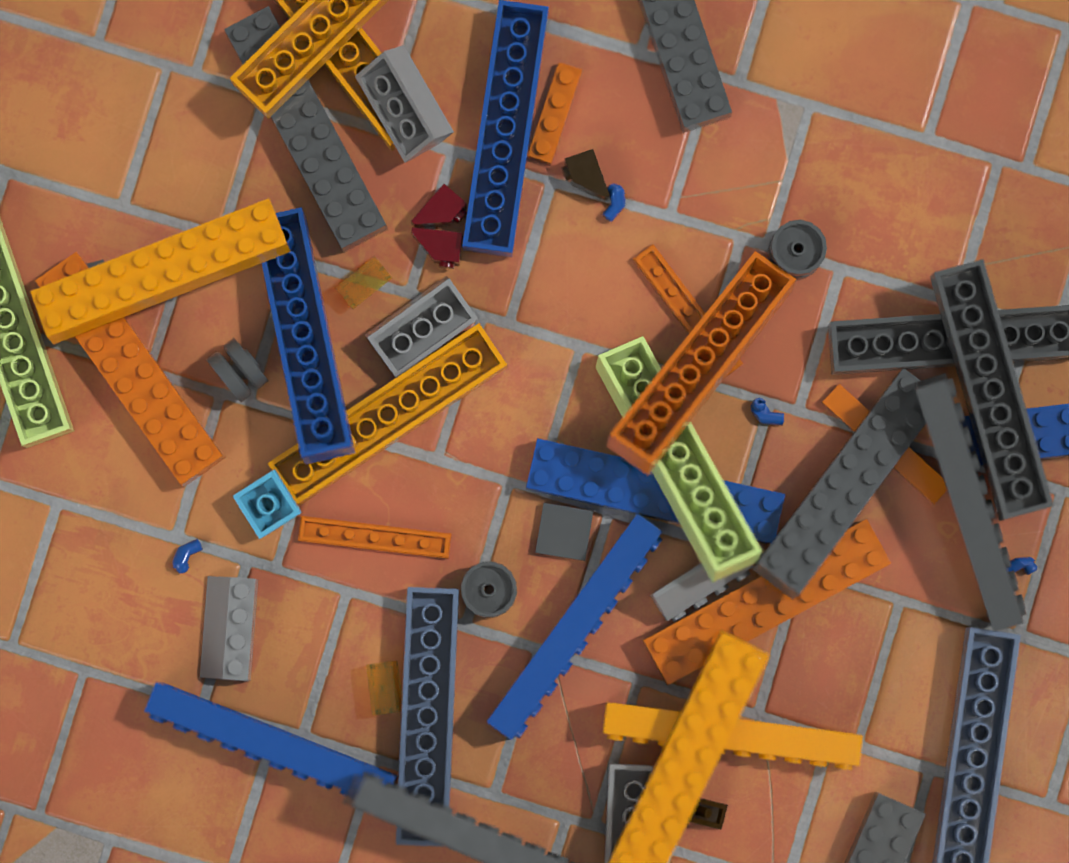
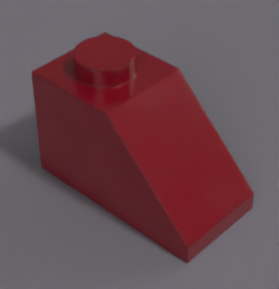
(441, 210)
(440, 245)

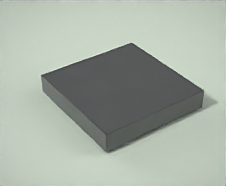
(564, 531)

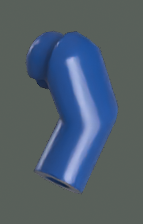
(618, 201)
(764, 415)
(182, 555)
(1026, 563)

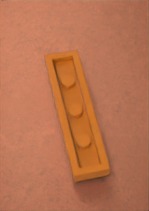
(554, 113)

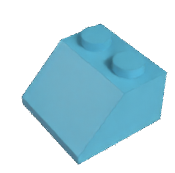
(267, 504)

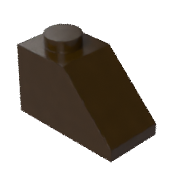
(586, 174)
(709, 813)

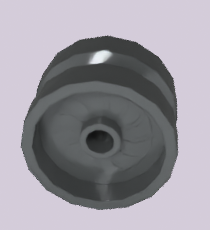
(795, 235)
(237, 369)
(484, 575)

